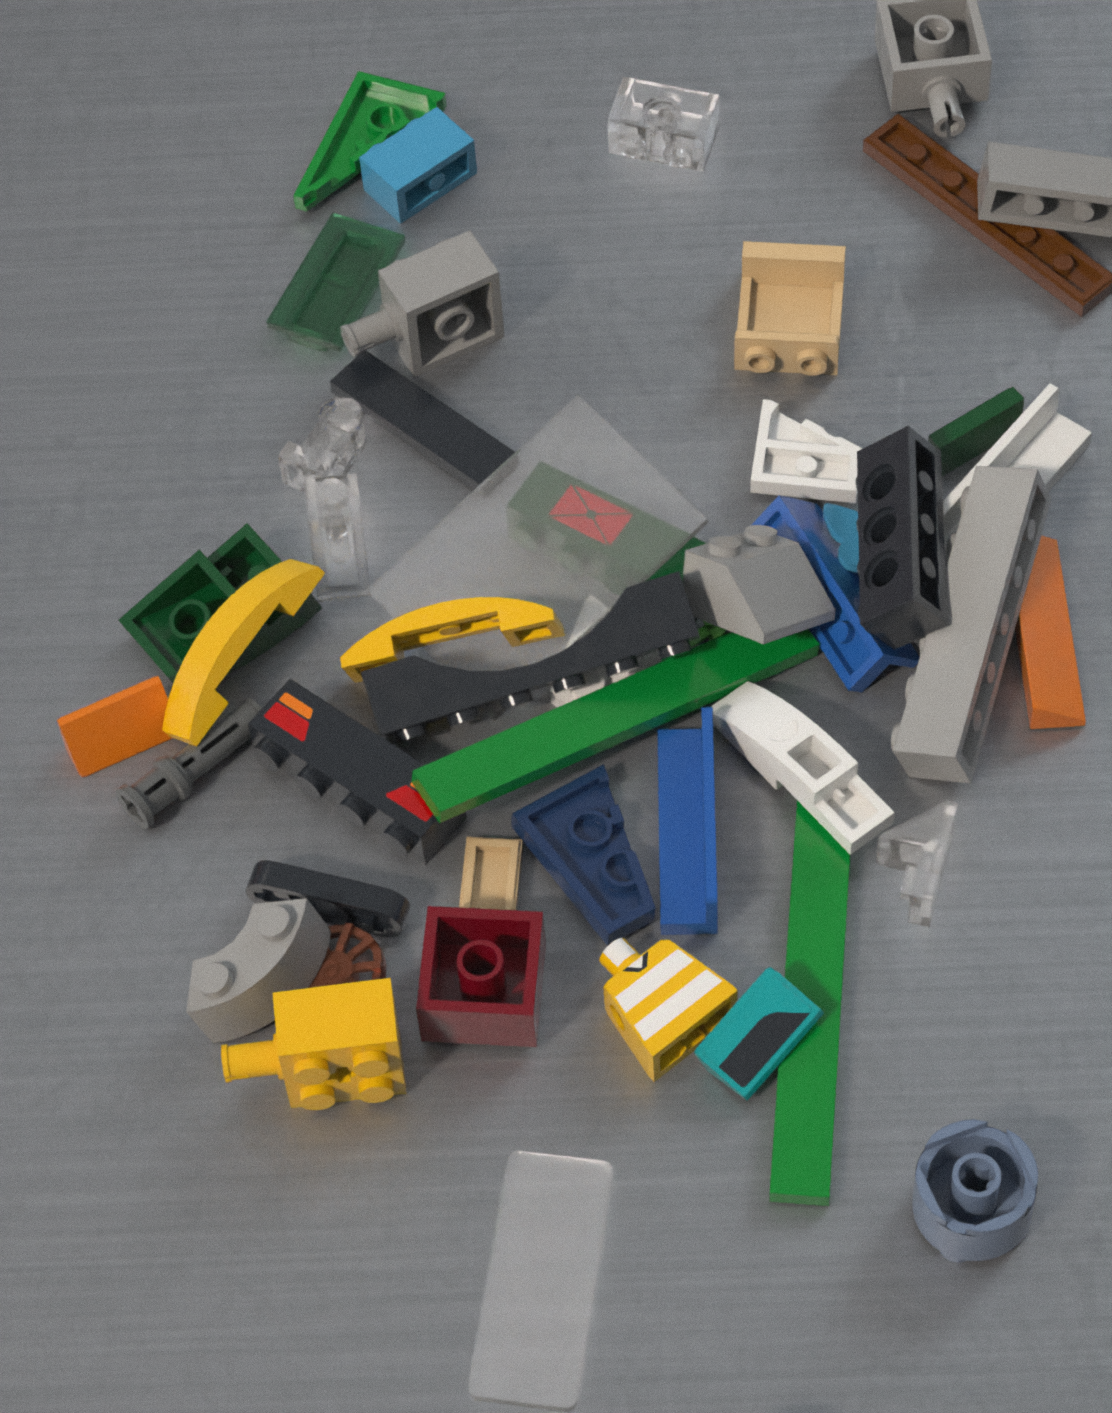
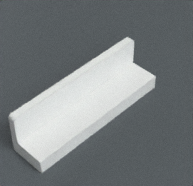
(1034, 441)

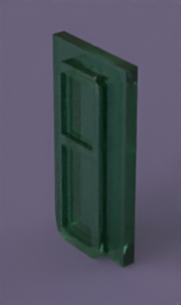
(334, 282)

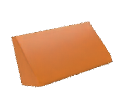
(115, 727)

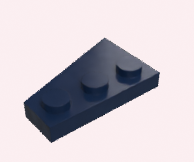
(587, 853)

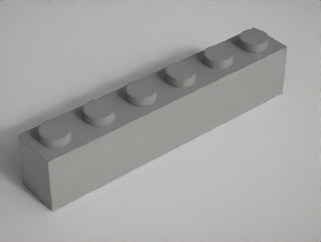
(965, 660)

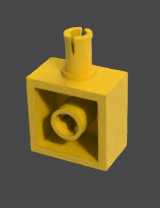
(328, 1046)

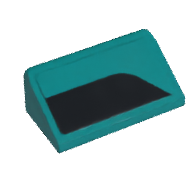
(757, 1033)

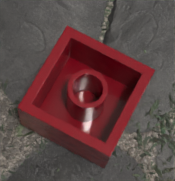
(481, 976)

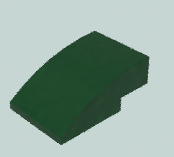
(184, 602)

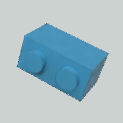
(418, 165)

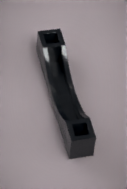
(642, 621)

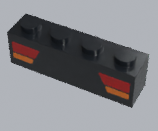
(349, 768)

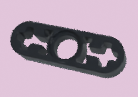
(333, 897)

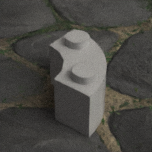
(271, 954)

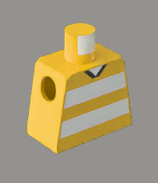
(662, 1001)

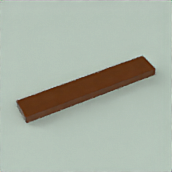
(952, 188)

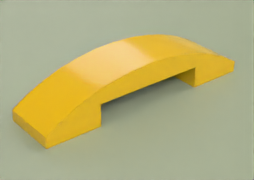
(517, 619)
(193, 699)

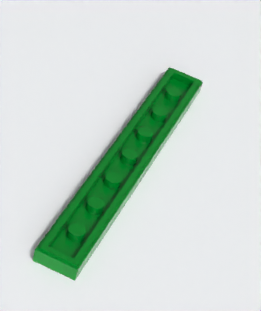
(602, 720)
(815, 968)

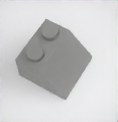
(755, 585)

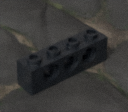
(901, 538)

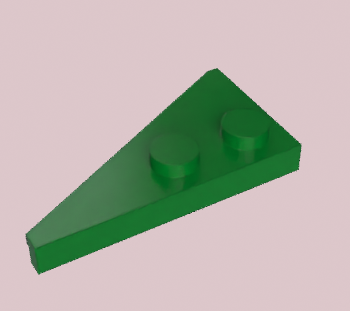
(367, 116)

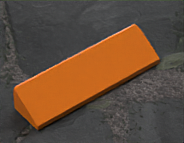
(1048, 646)

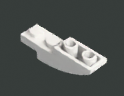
(805, 760)

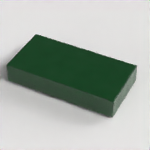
(977, 429)

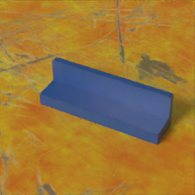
(847, 645)
(687, 830)

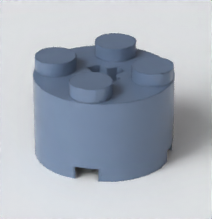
(1000, 1196)

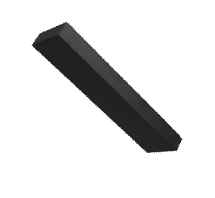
(421, 420)

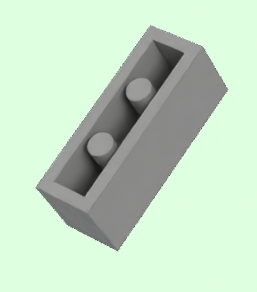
(1046, 189)

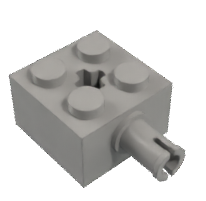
(933, 57)
(434, 306)

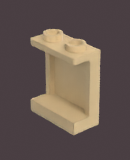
(790, 308)

